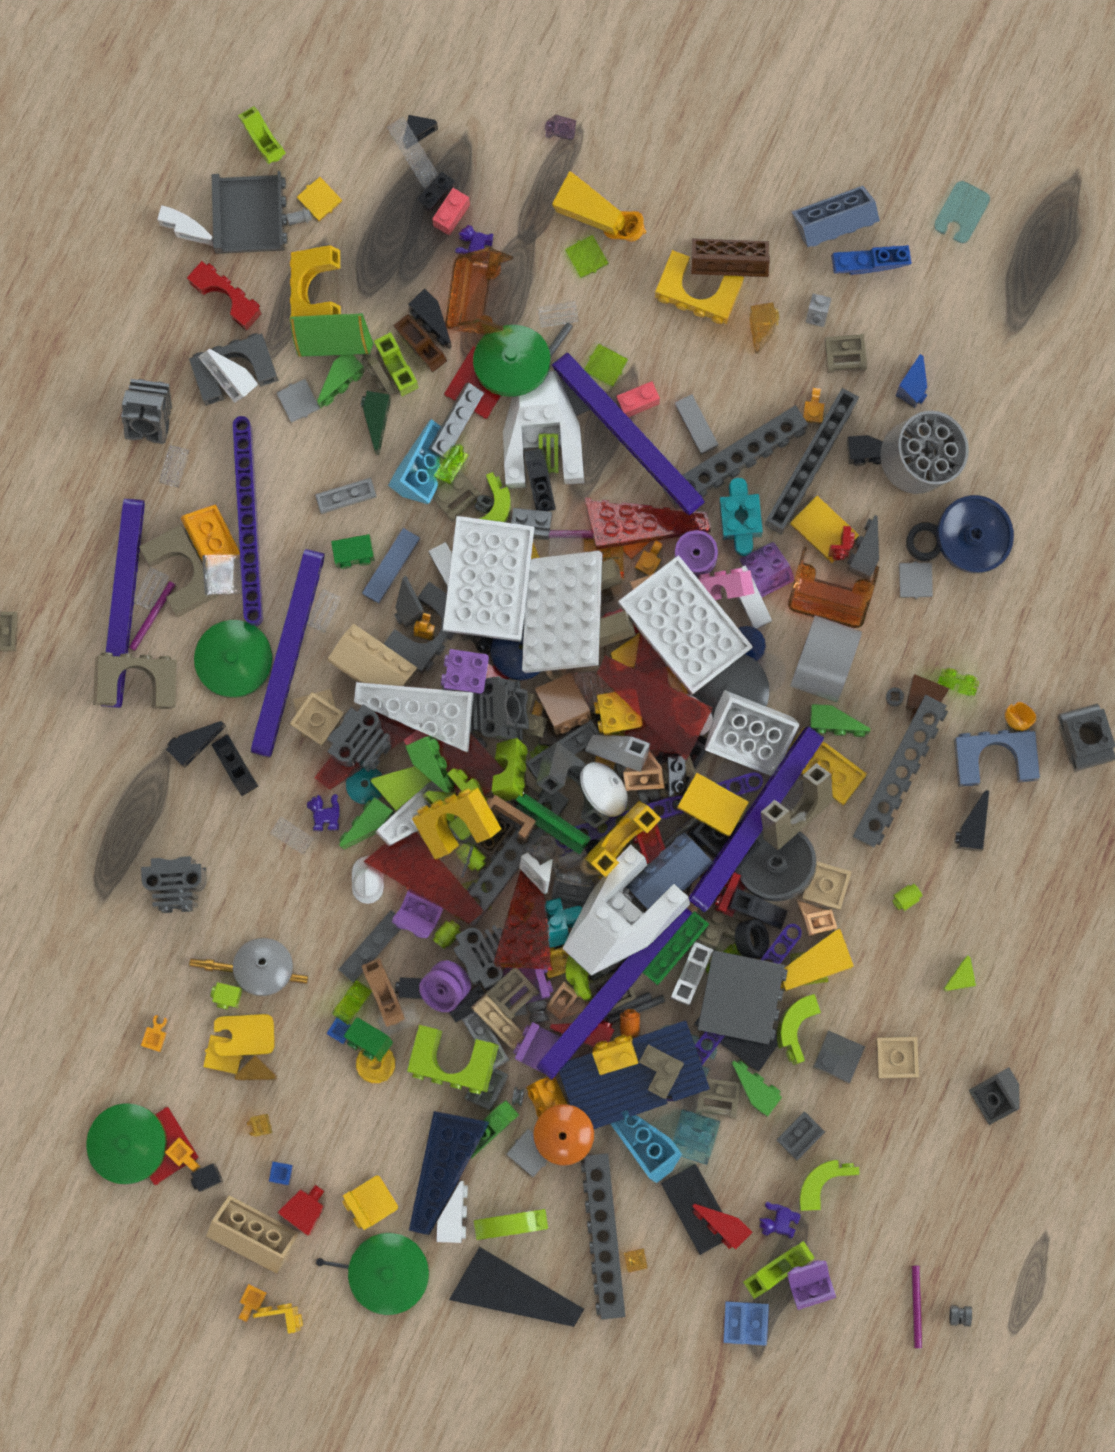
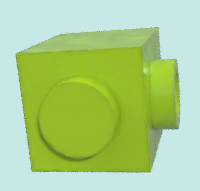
(226, 995)

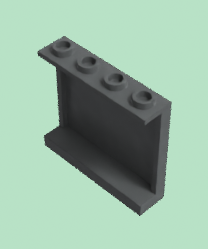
(248, 214)
(742, 997)

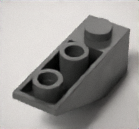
(867, 555)

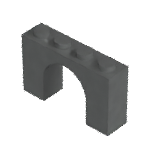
(252, 349)
(423, 654)
(554, 768)

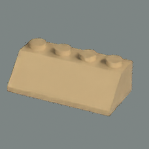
(370, 660)
(252, 1234)

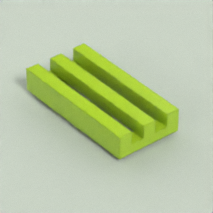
(548, 436)

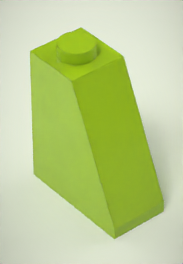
(400, 785)

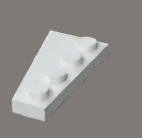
(401, 823)

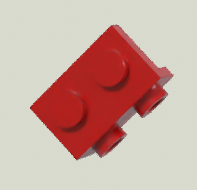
(842, 551)
(650, 843)
(723, 898)

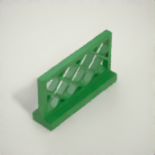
(553, 824)

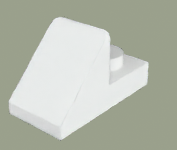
(536, 873)

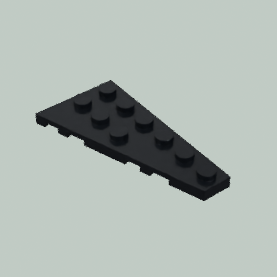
(501, 1287)

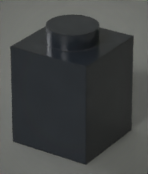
(408, 988)
(206, 1177)

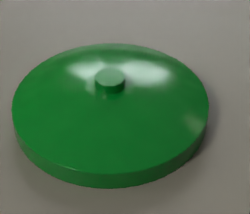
(512, 361)
(233, 658)
(126, 1143)
(388, 1273)

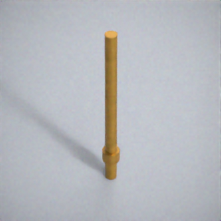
(210, 965)

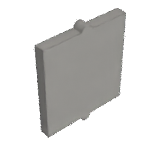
(298, 400)
(915, 580)
(526, 1154)

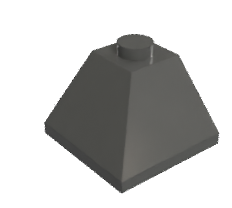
(407, 605)
(838, 1057)
(997, 1096)

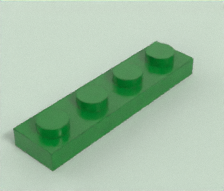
(675, 948)

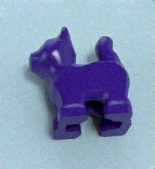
(477, 239)
(327, 815)
(781, 1222)

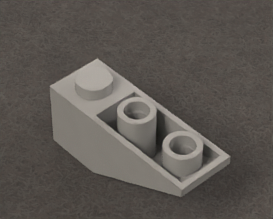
(620, 749)

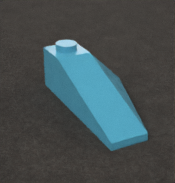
(416, 471)
(648, 1145)

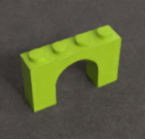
(474, 1076)

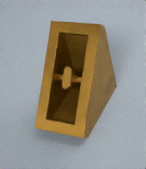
(255, 1070)

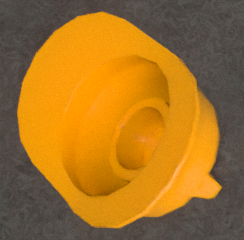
(632, 228)

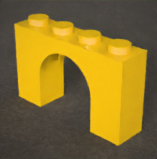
(304, 267)
(716, 307)
(469, 807)
(637, 820)

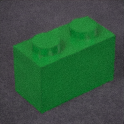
(353, 551)
(367, 1039)

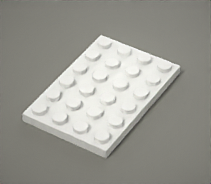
(488, 578)
(562, 612)
(685, 625)

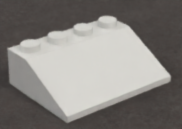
(750, 733)

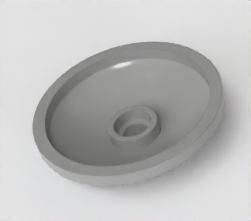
(266, 978)

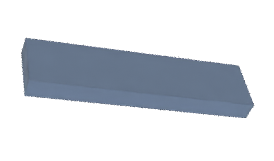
(391, 566)

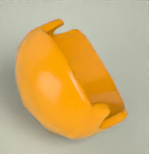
(1020, 716)

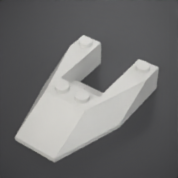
(538, 412)
(613, 926)

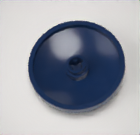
(975, 534)

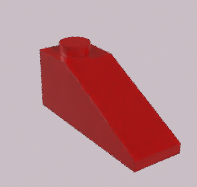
(602, 1032)

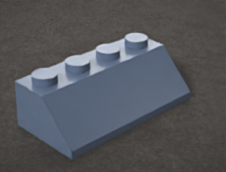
(836, 216)
(677, 865)

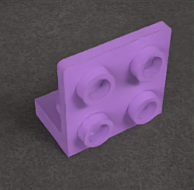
(768, 568)

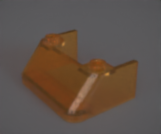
(470, 291)
(830, 600)

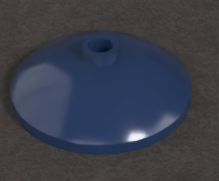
(509, 659)

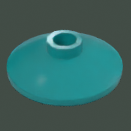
(363, 794)

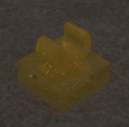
(260, 1125)
(635, 1260)

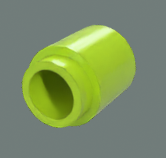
(477, 859)
(907, 897)
(446, 934)

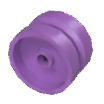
(698, 542)
(445, 986)

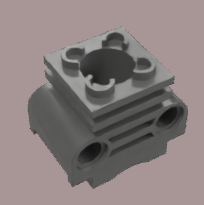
(146, 411)
(500, 710)
(362, 741)
(1084, 755)
(174, 883)
(480, 955)

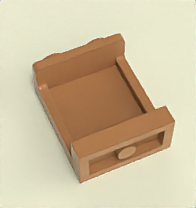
(563, 703)
(514, 814)

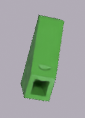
(342, 373)
(830, 719)
(426, 757)
(367, 824)
(757, 1092)
(498, 1121)

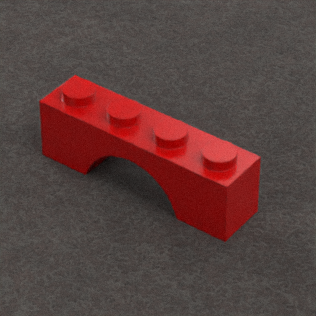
(206, 280)

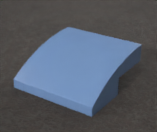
(746, 1323)

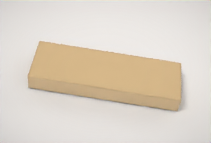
(498, 1021)

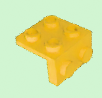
(615, 714)
(370, 1202)
(293, 1319)

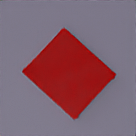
(467, 375)
(173, 1132)

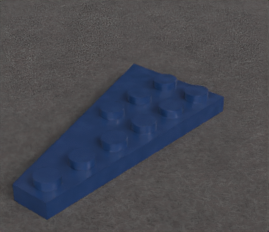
(447, 1153)

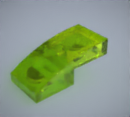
(352, 1002)

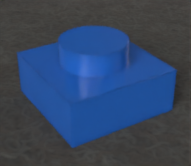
(338, 1030)
(280, 1173)

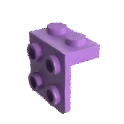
(465, 671)
(417, 915)
(538, 979)
(535, 1045)
(811, 1284)

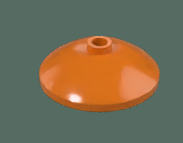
(570, 1121)

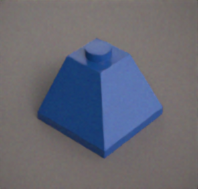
(914, 384)

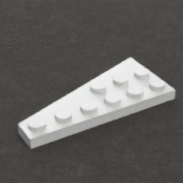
(430, 711)

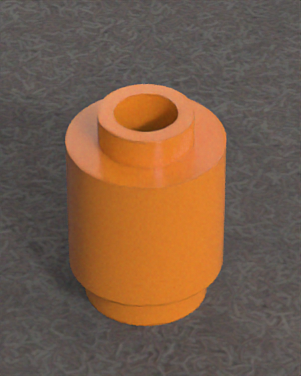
(630, 1023)

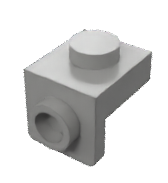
(818, 310)

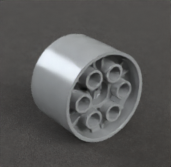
(950, 448)
(826, 659)

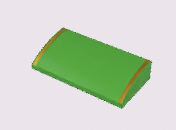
(331, 335)

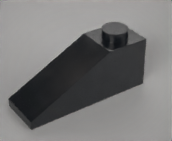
(191, 744)
(234, 765)
(972, 831)

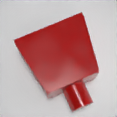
(304, 1209)

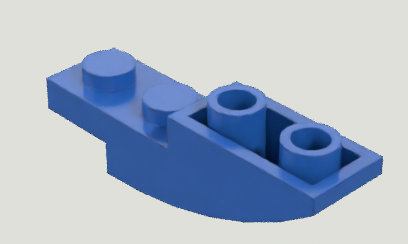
(872, 260)

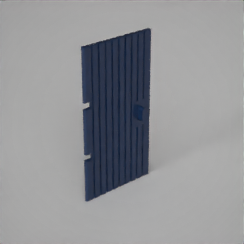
(626, 1089)

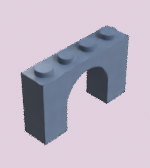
(1020, 744)

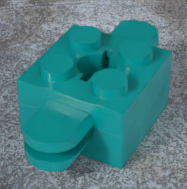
(740, 517)
(560, 921)

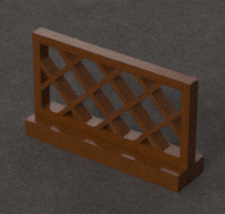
(730, 265)

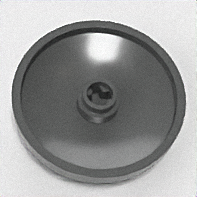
(741, 678)
(781, 872)

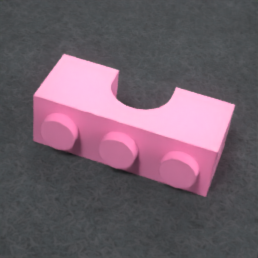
(736, 583)

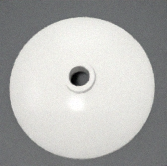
(603, 789)

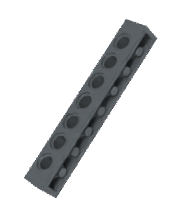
(791, 417)
(811, 461)
(938, 711)
(510, 843)
(617, 1308)

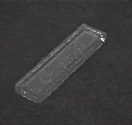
(413, 152)

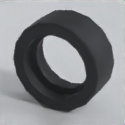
(924, 526)
(743, 941)

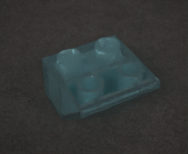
(695, 1136)

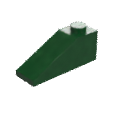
(376, 411)

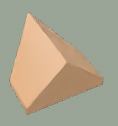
(649, 778)
(816, 919)
(566, 1002)

